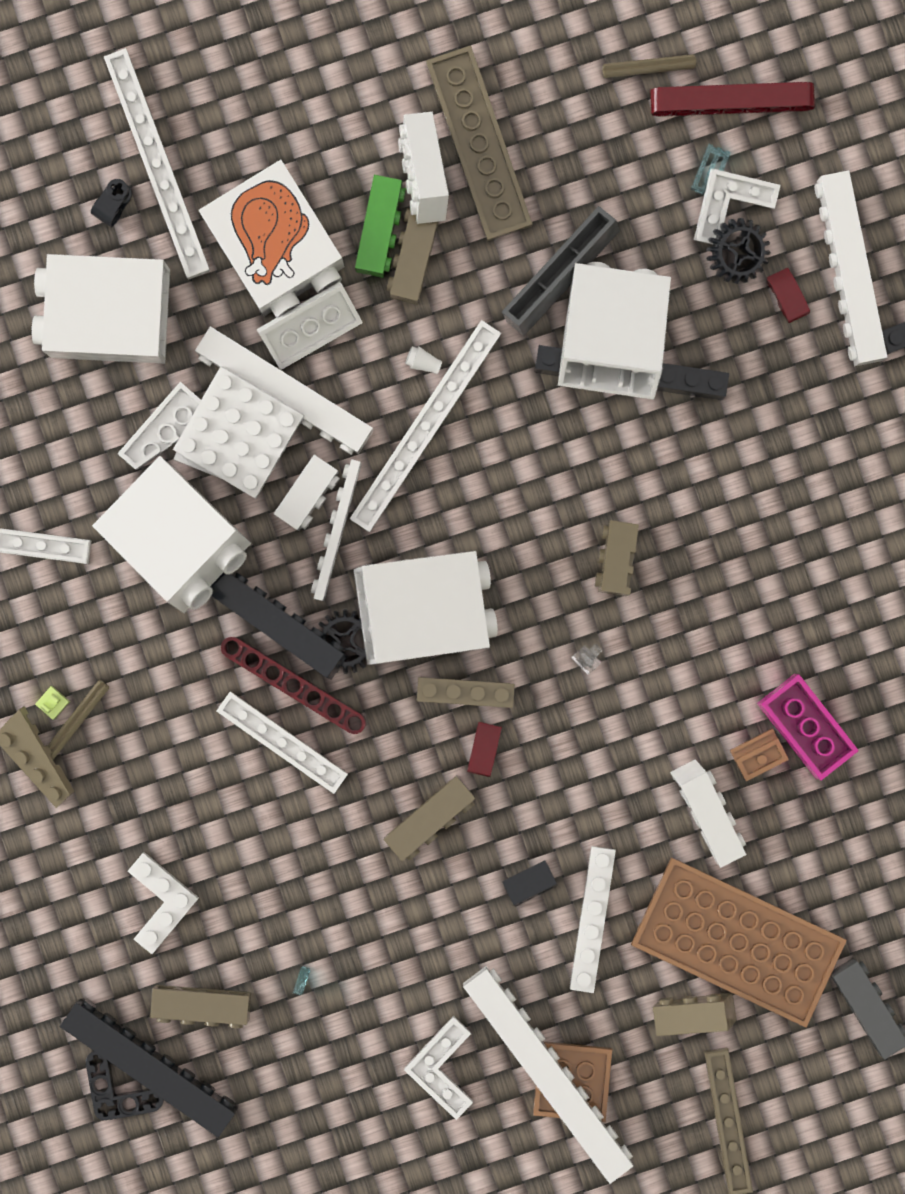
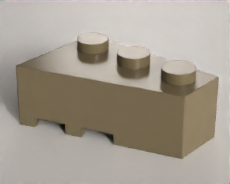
(617, 558)
(694, 1014)

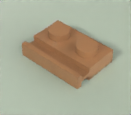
(759, 754)

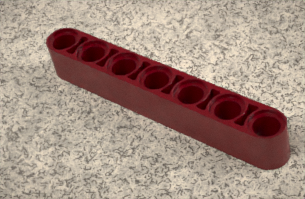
(732, 99)
(281, 683)

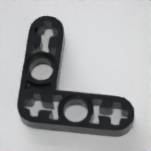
(109, 1096)

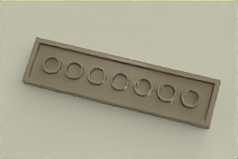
(479, 143)

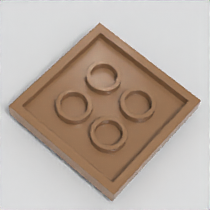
(591, 1070)

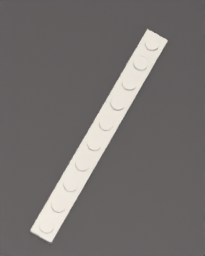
(156, 164)
(425, 426)

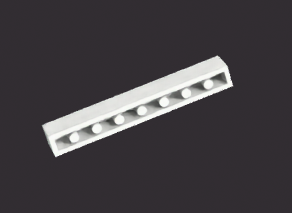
(851, 268)
(317, 410)

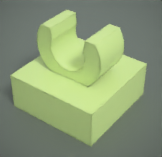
(52, 702)

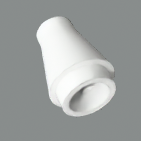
(422, 360)

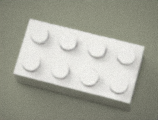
(424, 167)

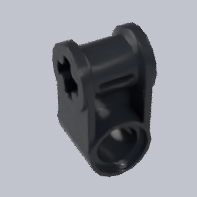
(110, 204)

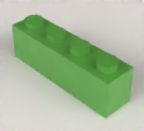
(379, 225)

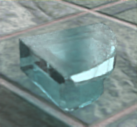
(301, 980)

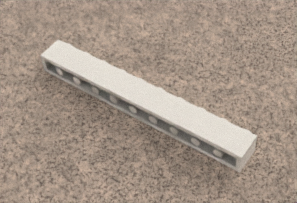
(548, 1074)

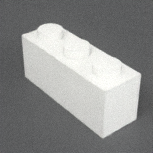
(307, 493)

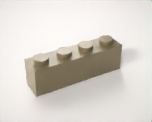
(412, 260)
(465, 692)
(429, 818)
(200, 1005)

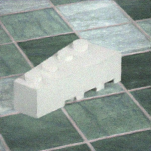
(709, 812)

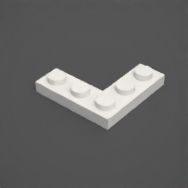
(726, 186)
(176, 899)
(426, 1071)

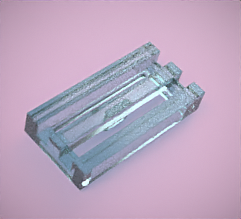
(717, 152)

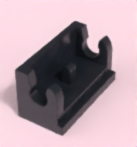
(529, 883)

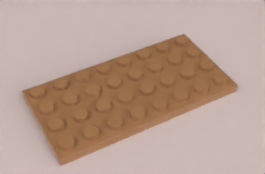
(738, 942)

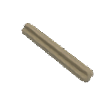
(649, 66)
(77, 717)

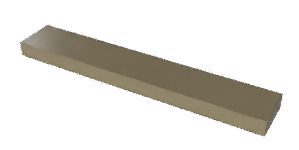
(728, 1121)

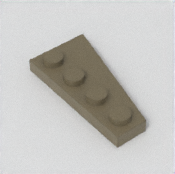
(26, 749)

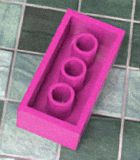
(807, 727)

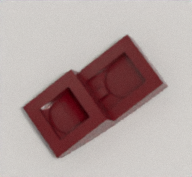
(788, 295)
(484, 749)

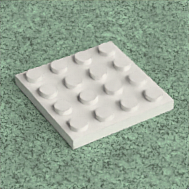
(238, 432)

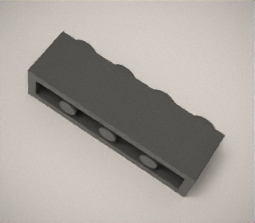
(869, 1008)

